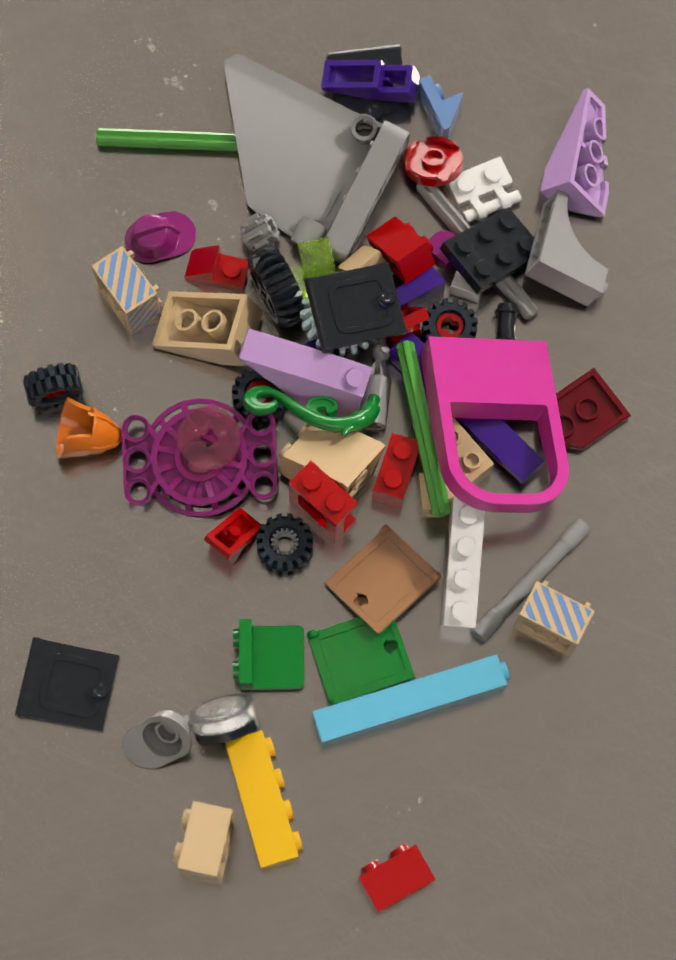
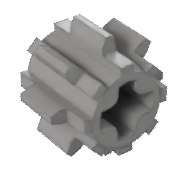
(259, 232)

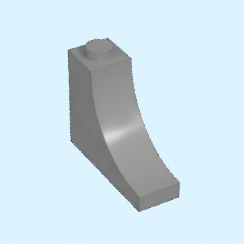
(560, 259)

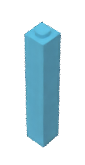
(410, 700)

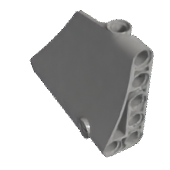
(306, 157)

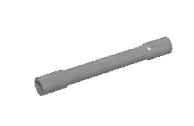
(566, 542)

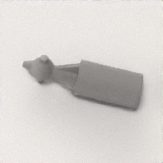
(379, 384)

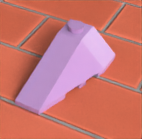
(579, 159)
(305, 371)

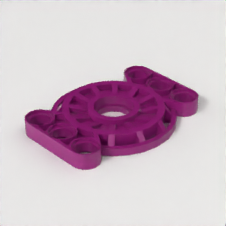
(168, 467)

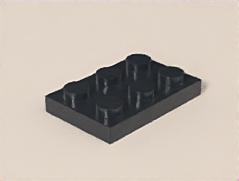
(490, 250)

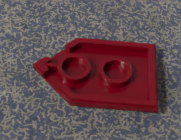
(588, 410)

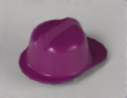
(160, 236)

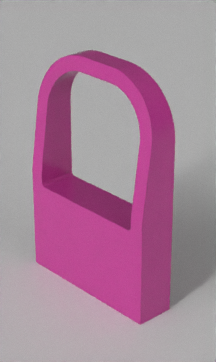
(493, 382)

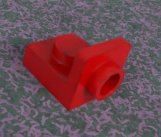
(412, 317)

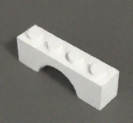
(463, 565)

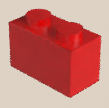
(403, 249)
(396, 471)
(395, 878)

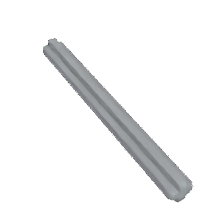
(457, 224)

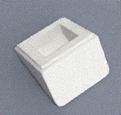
(461, 289)

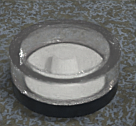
(224, 719)

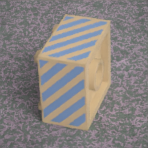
(127, 289)
(554, 618)

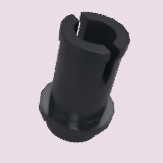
(506, 319)

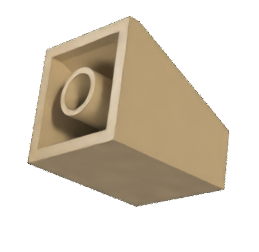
(345, 459)

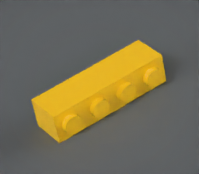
(262, 800)

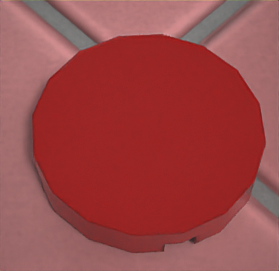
(433, 161)

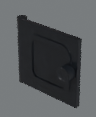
(379, 110)
(349, 307)
(61, 682)

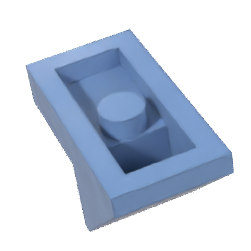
(440, 110)

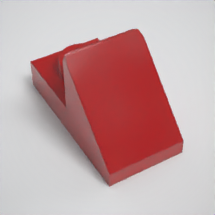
(217, 269)
(233, 534)

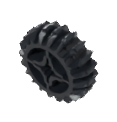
(276, 286)

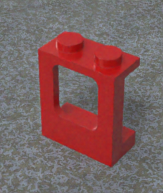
(322, 502)

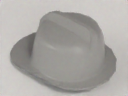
(158, 740)

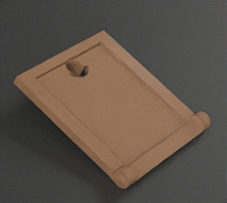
(387, 575)

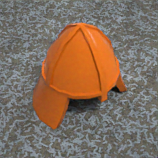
(85, 431)

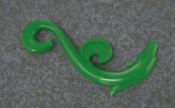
(312, 412)

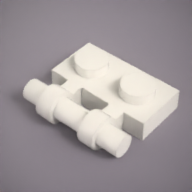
(479, 183)

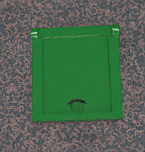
(356, 661)

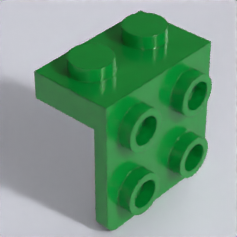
(269, 656)

